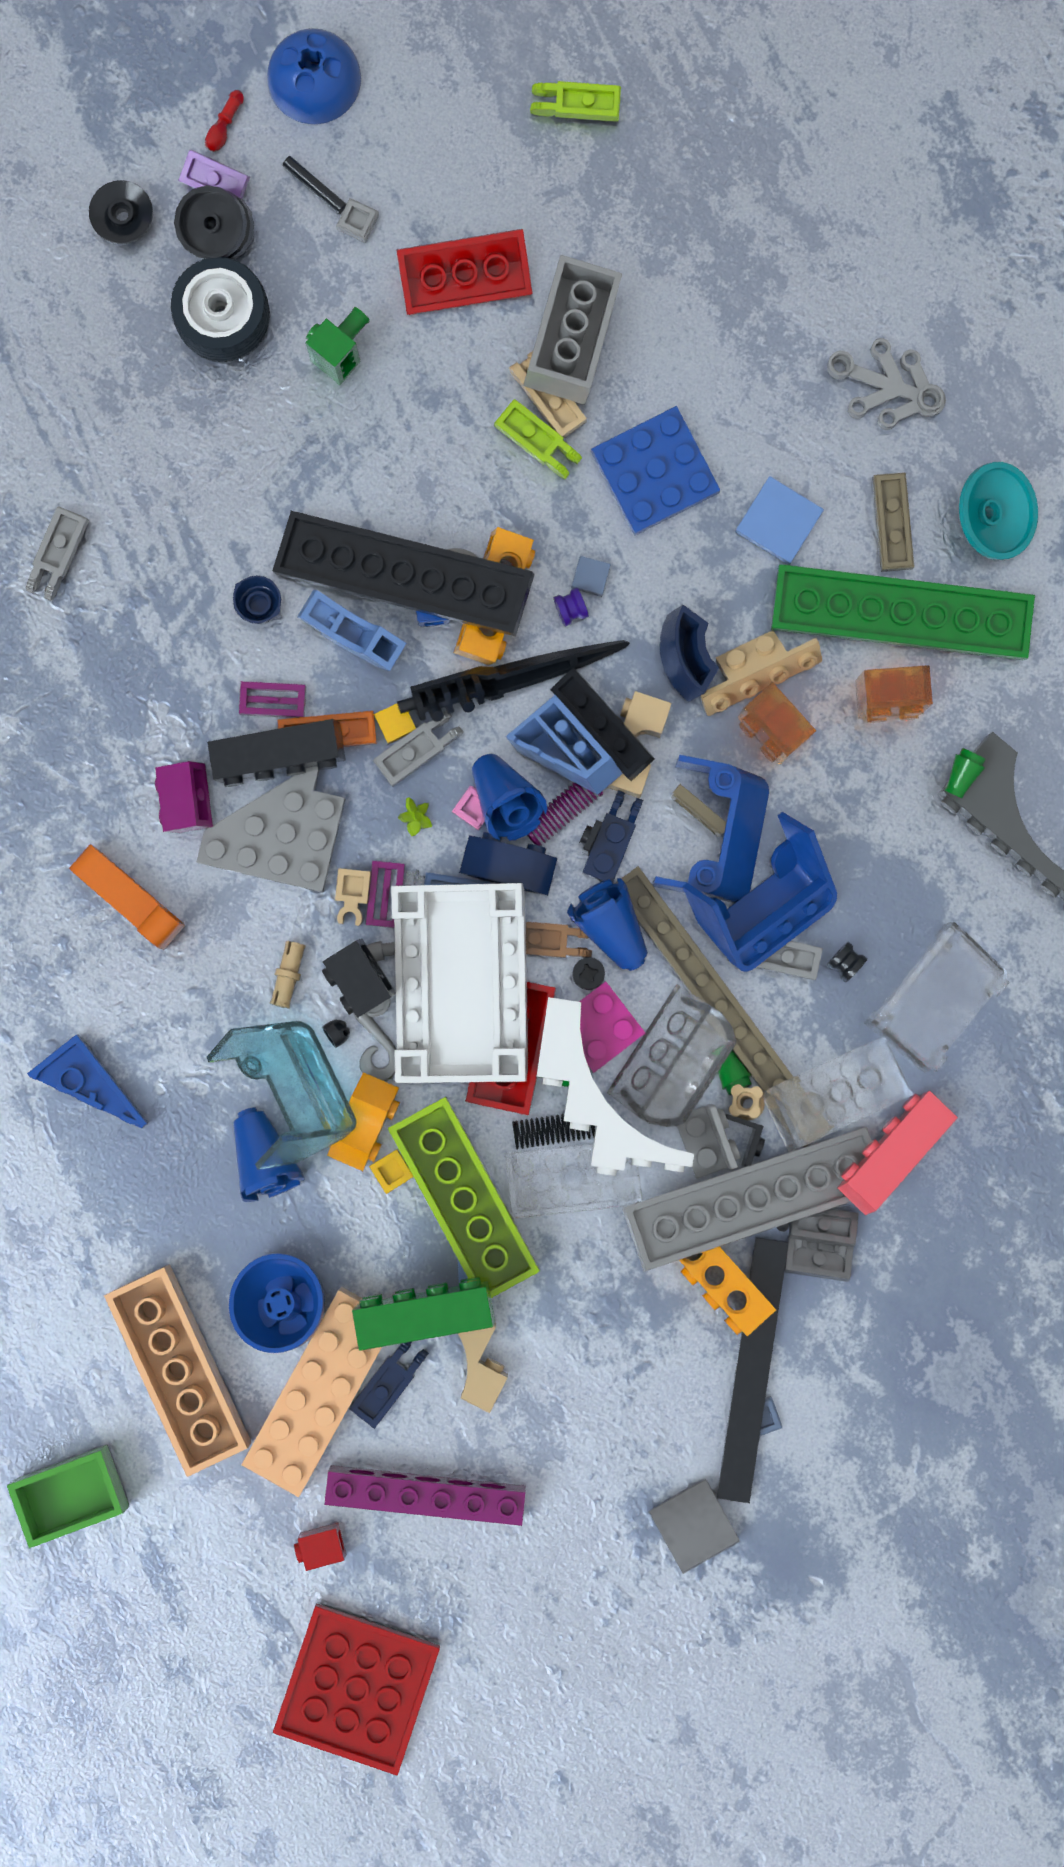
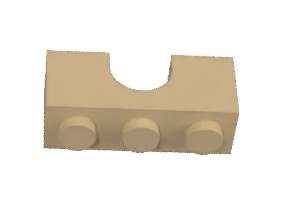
(643, 716)

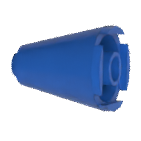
(506, 798)
(611, 923)
(253, 1138)

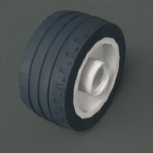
(216, 286)

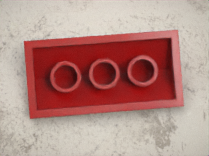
(464, 271)
(518, 1096)

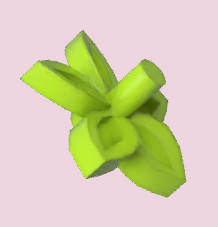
(415, 817)

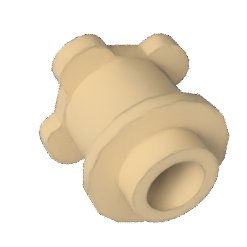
(740, 1095)

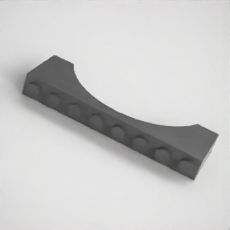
(993, 810)

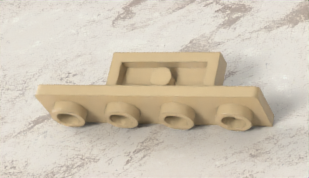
(755, 667)

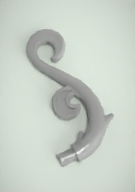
(379, 952)

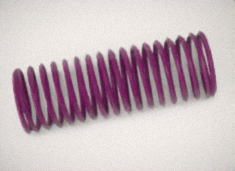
(532, 837)

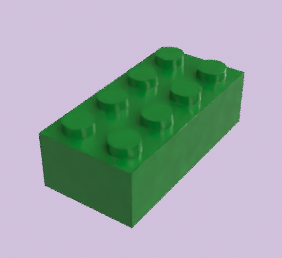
(423, 1315)

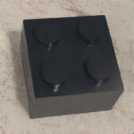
(357, 978)

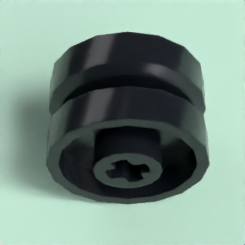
(197, 216)

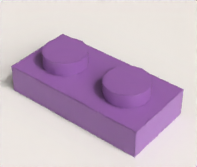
(204, 171)

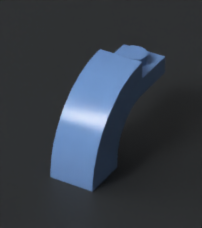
(351, 632)

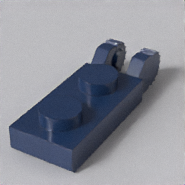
(611, 841)
(386, 1386)

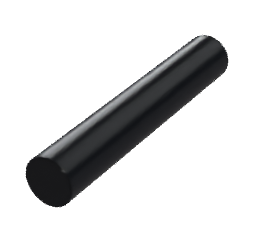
(314, 184)

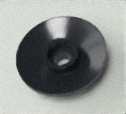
(117, 198)

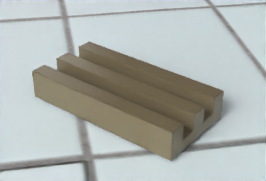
(699, 810)

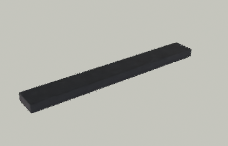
(752, 1377)

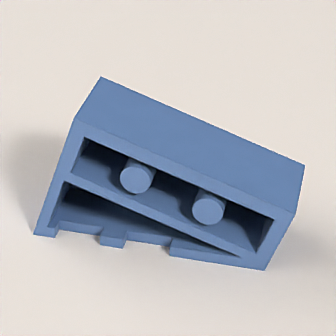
(564, 746)

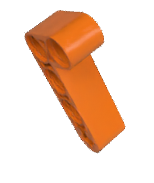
(127, 897)

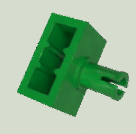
(333, 347)

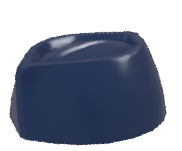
(257, 600)

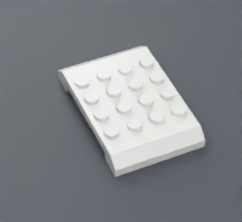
(460, 983)

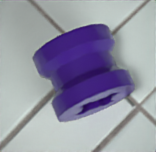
(571, 607)

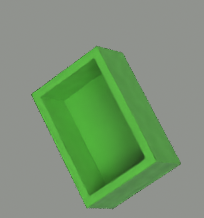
(68, 1496)

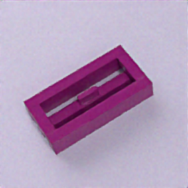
(278, 687)
(388, 866)

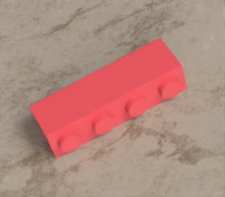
(897, 1152)

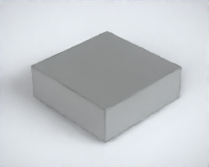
(357, 220)

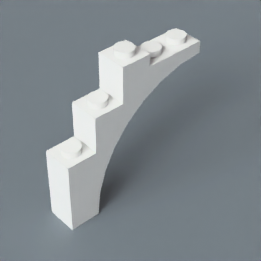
(614, 1139)

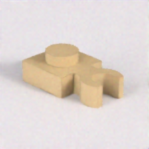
(353, 889)

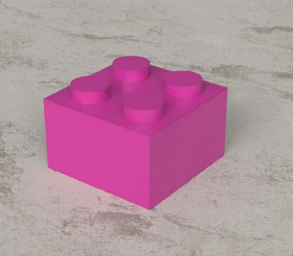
(605, 1026)

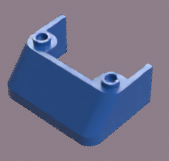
(733, 874)
(776, 908)

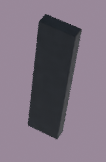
(602, 724)

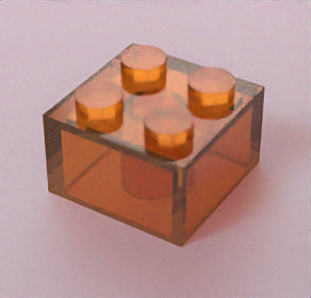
(893, 692)
(775, 724)

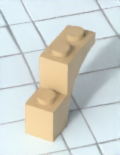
(483, 1378)

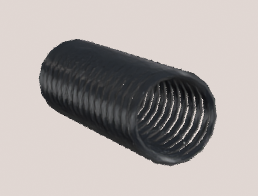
(545, 1130)

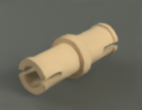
(287, 974)

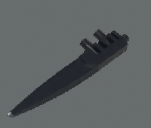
(494, 682)

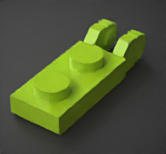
(578, 100)
(535, 437)

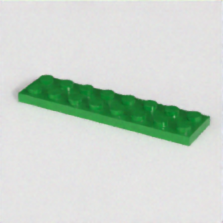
(903, 612)

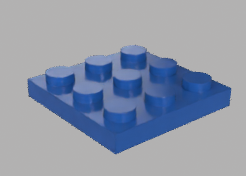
(655, 470)

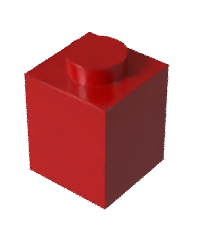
(320, 1547)

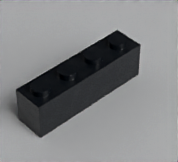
(276, 751)

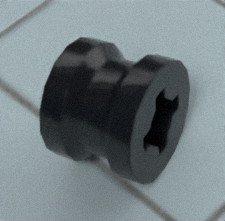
(847, 962)
(586, 972)

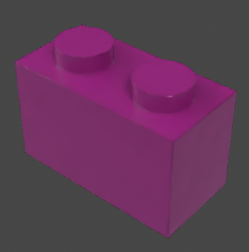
(183, 797)

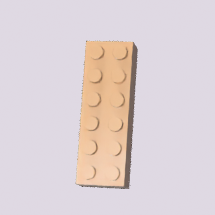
(178, 1370)
(312, 1400)

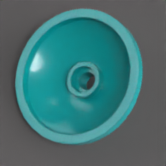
(998, 510)

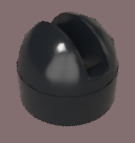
(336, 1032)

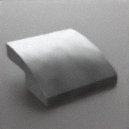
(822, 1245)
(694, 1526)

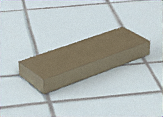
(893, 522)

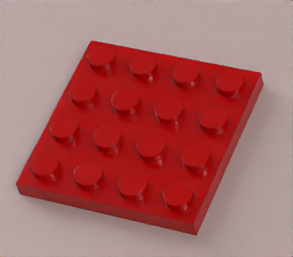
(356, 1689)

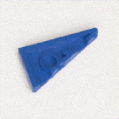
(80, 1074)

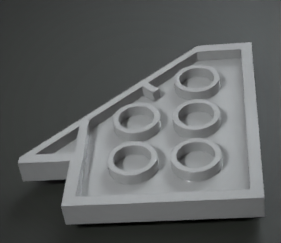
(279, 835)

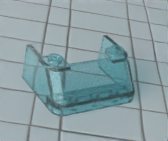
(300, 1081)

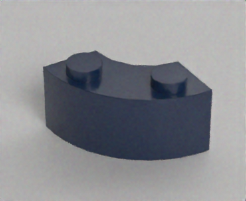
(685, 653)
(506, 863)

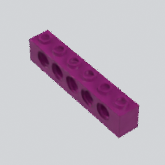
(425, 1495)

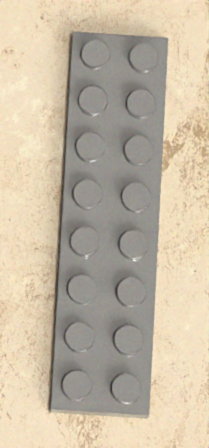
(743, 1201)

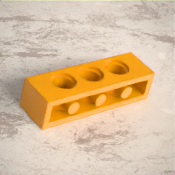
(471, 641)
(757, 1306)

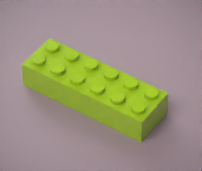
(463, 1197)

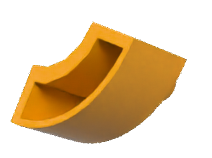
(371, 1104)

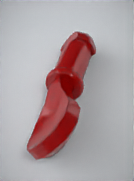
(217, 133)

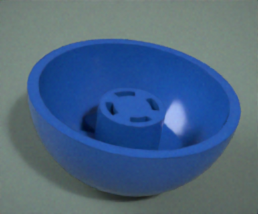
(317, 91)
(261, 1298)

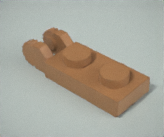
(551, 940)

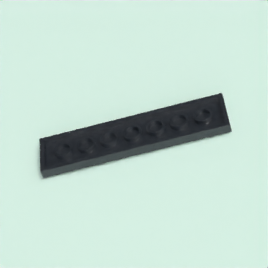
(403, 573)

